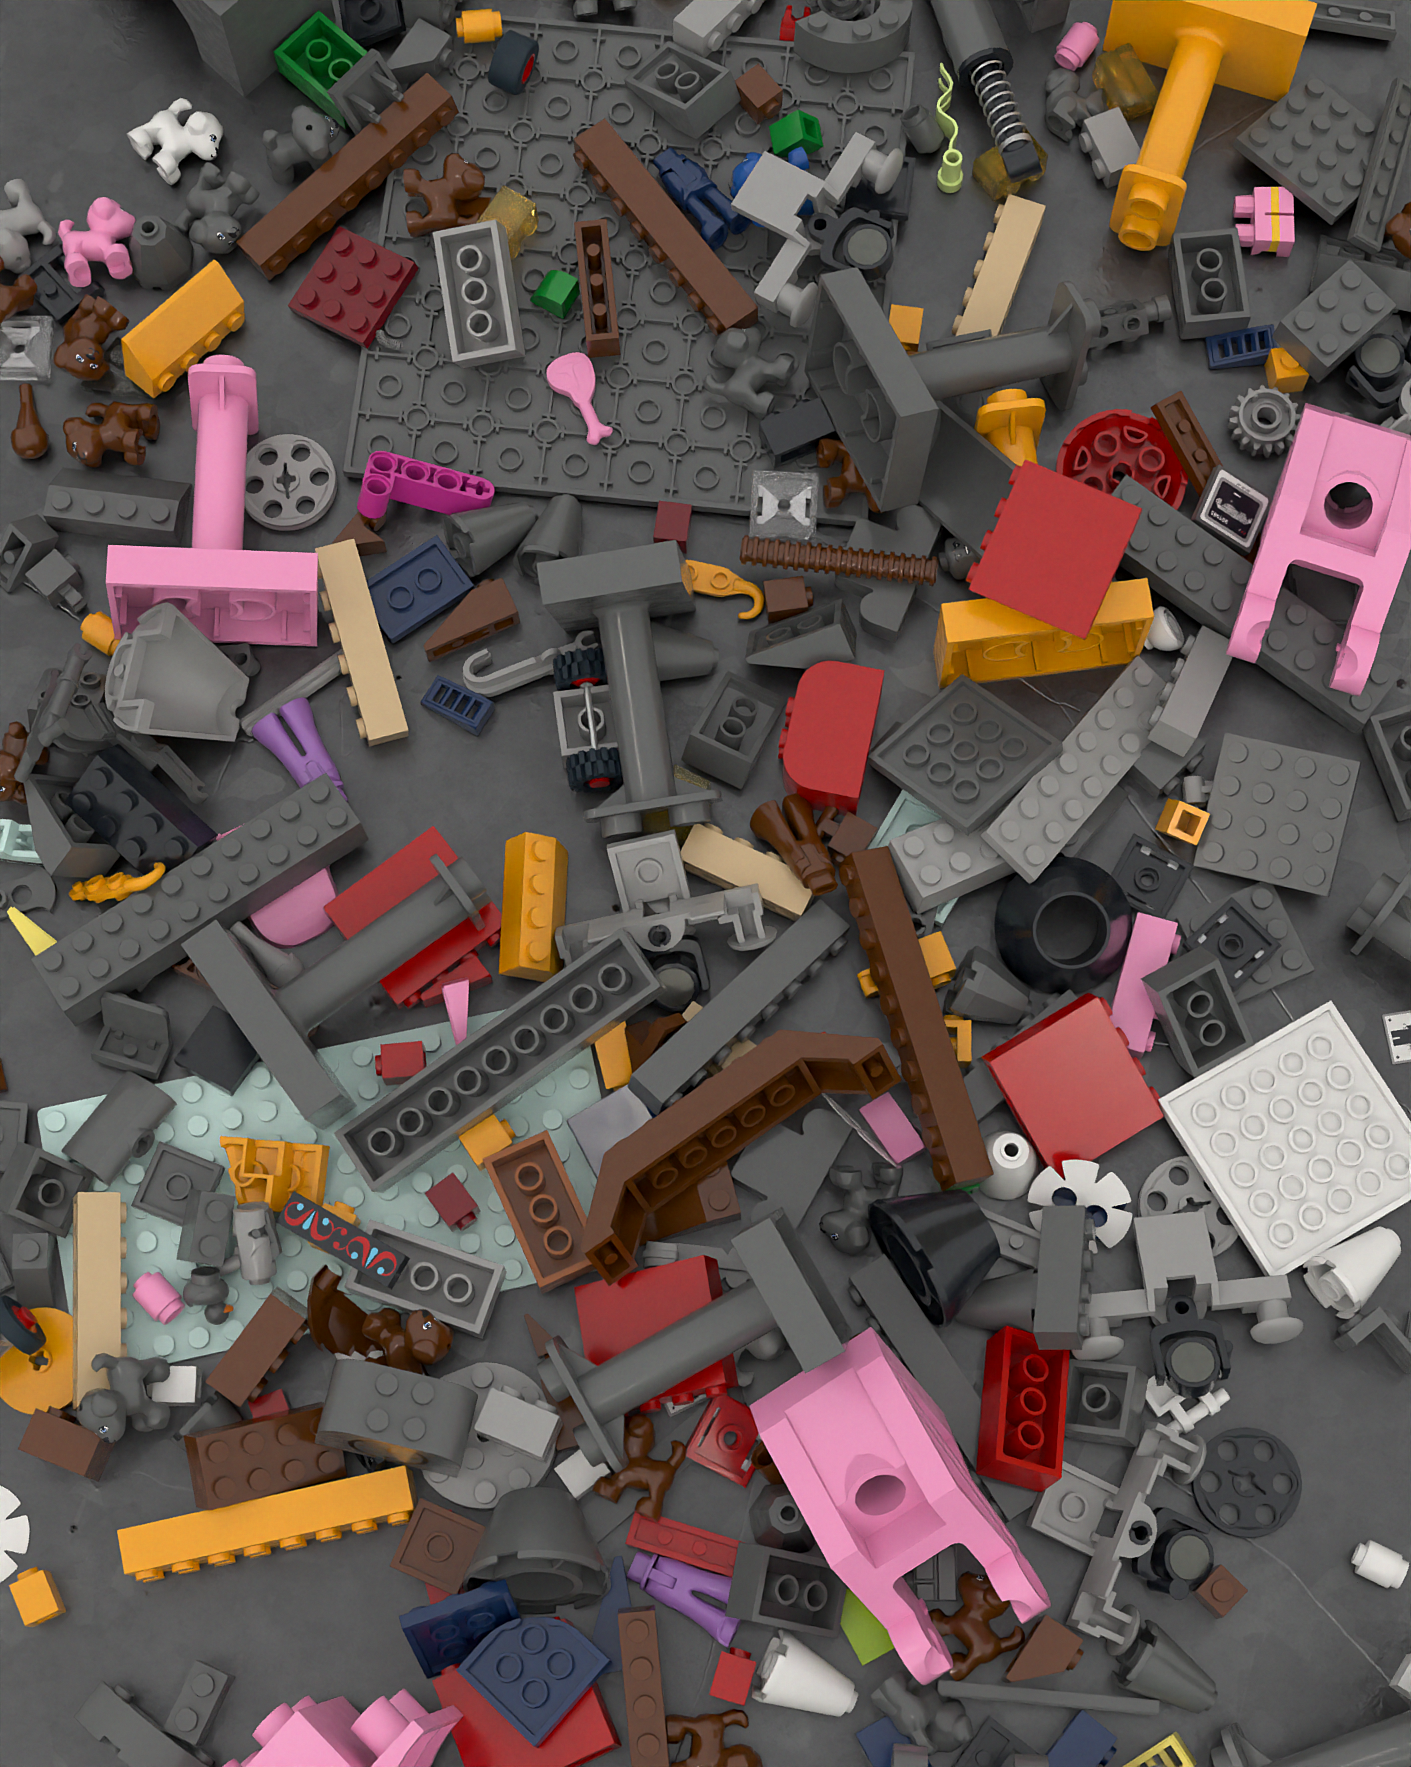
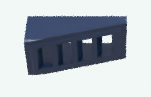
(1240, 337)
(479, 719)

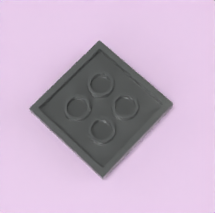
(1265, 906)

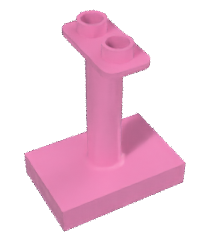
(216, 583)

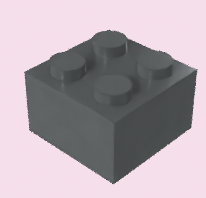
(1105, 1402)

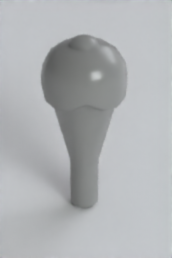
(276, 964)

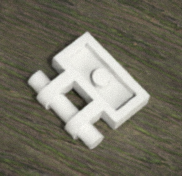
(1163, 1399)

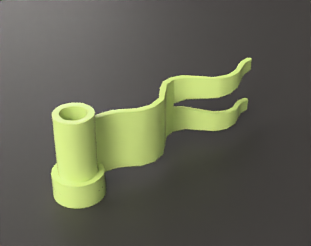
(950, 174)

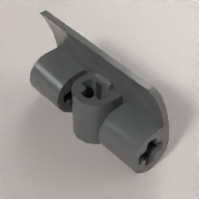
(120, 1127)

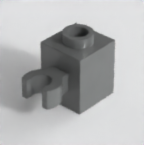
(57, 580)

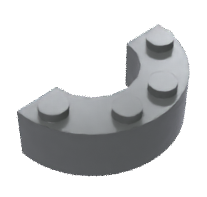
(855, 44)

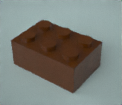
(260, 1348)

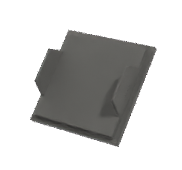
(1323, 592)
(767, 1374)

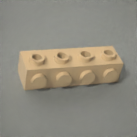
(737, 864)

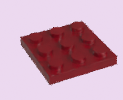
(353, 287)

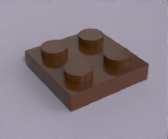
(437, 1546)

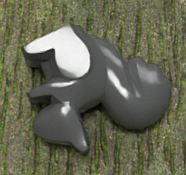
(1065, 106)

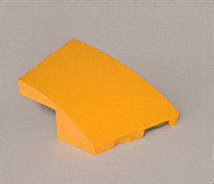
(275, 1170)

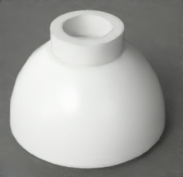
(1164, 631)

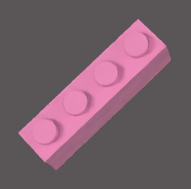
(1148, 950)

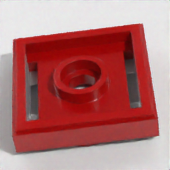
(713, 1451)

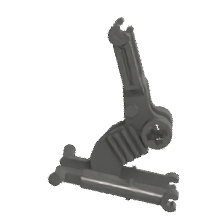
(95, 731)

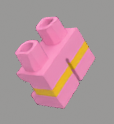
(1270, 220)

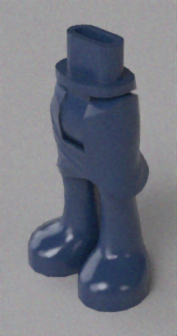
(688, 186)

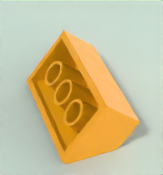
(182, 330)
(532, 906)

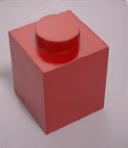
(400, 1061)
(733, 1676)

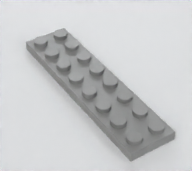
(1073, 784)

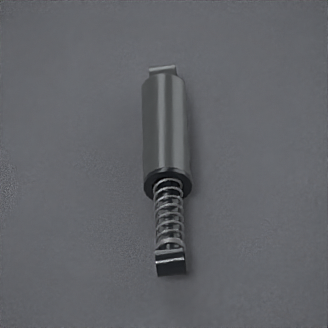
(982, 64)

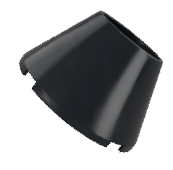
(1018, 917)
(938, 1247)

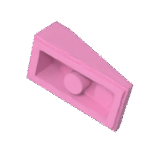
(456, 1001)
(892, 1129)

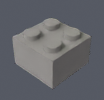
(519, 1424)

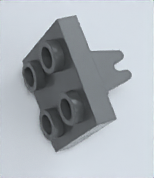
(366, 91)

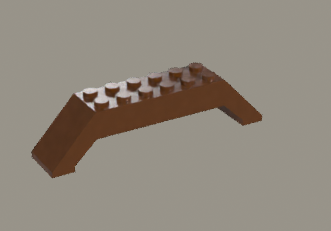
(715, 1125)

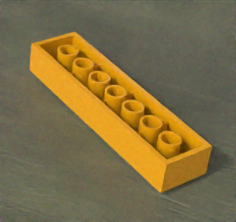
(268, 1522)

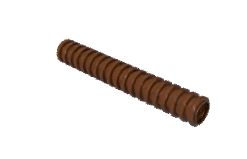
(838, 560)

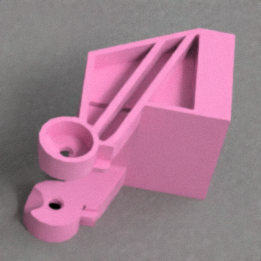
(1354, 544)
(887, 1491)

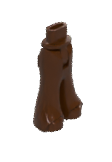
(808, 856)

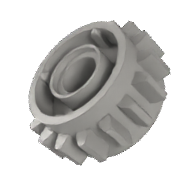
(1269, 405)

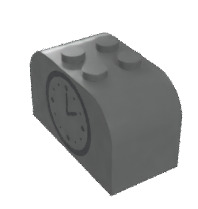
(397, 1416)

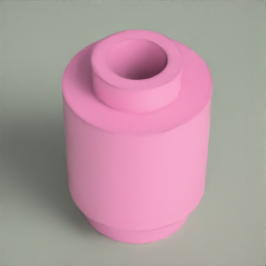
(1077, 45)
(158, 1297)

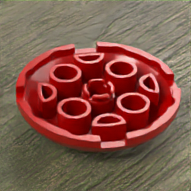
(1126, 444)

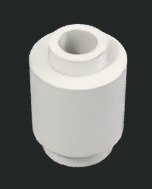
(1380, 1564)

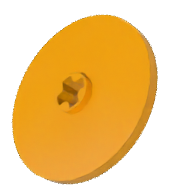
(31, 1386)

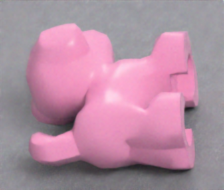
(107, 225)

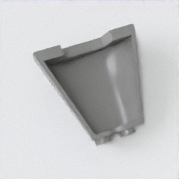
(173, 680)

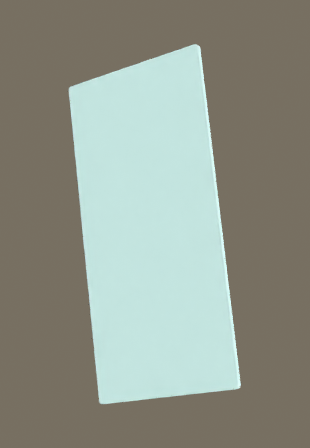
(266, 1112)

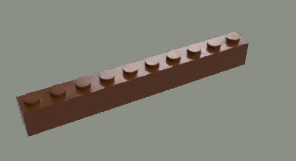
(915, 1019)

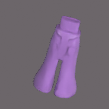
(300, 719)
(673, 1584)

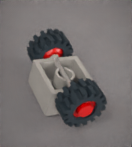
(586, 721)

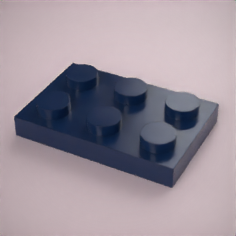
(417, 588)

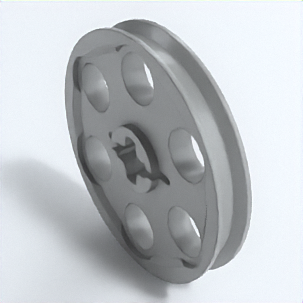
(301, 487)
(1178, 1195)

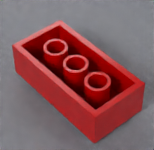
(1022, 1411)

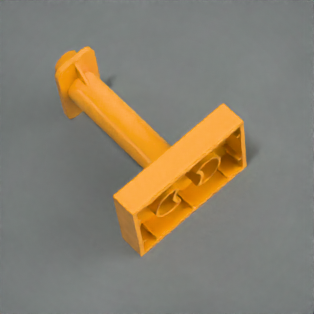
(1200, 43)
(1002, 644)

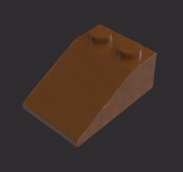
(699, 1207)

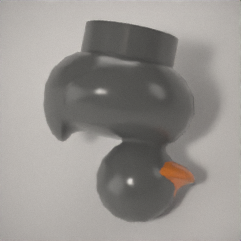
(209, 1290)

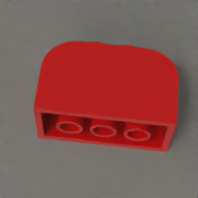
(830, 734)

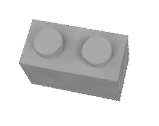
(1109, 145)

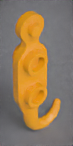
(722, 582)
(117, 886)

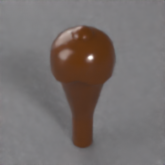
(28, 437)

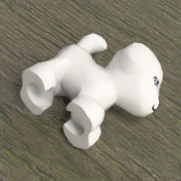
(199, 135)

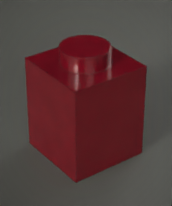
(673, 523)
(453, 1203)

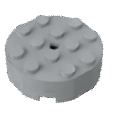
(488, 1467)

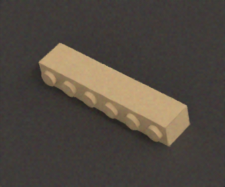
(1002, 268)
(361, 644)
(97, 1286)

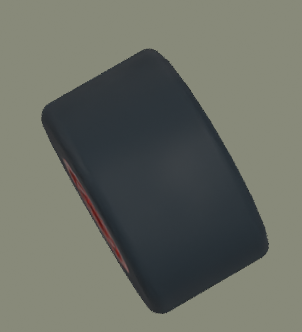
(513, 62)

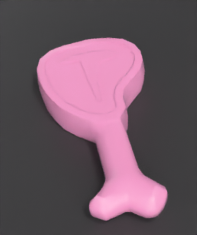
(576, 379)

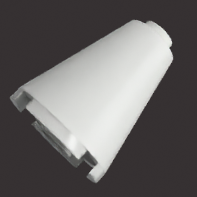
(1013, 1165)
(1352, 1270)
(802, 1679)

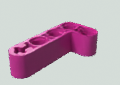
(420, 485)

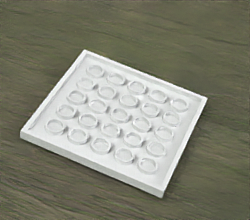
(1296, 1140)

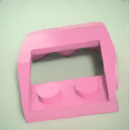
(297, 913)

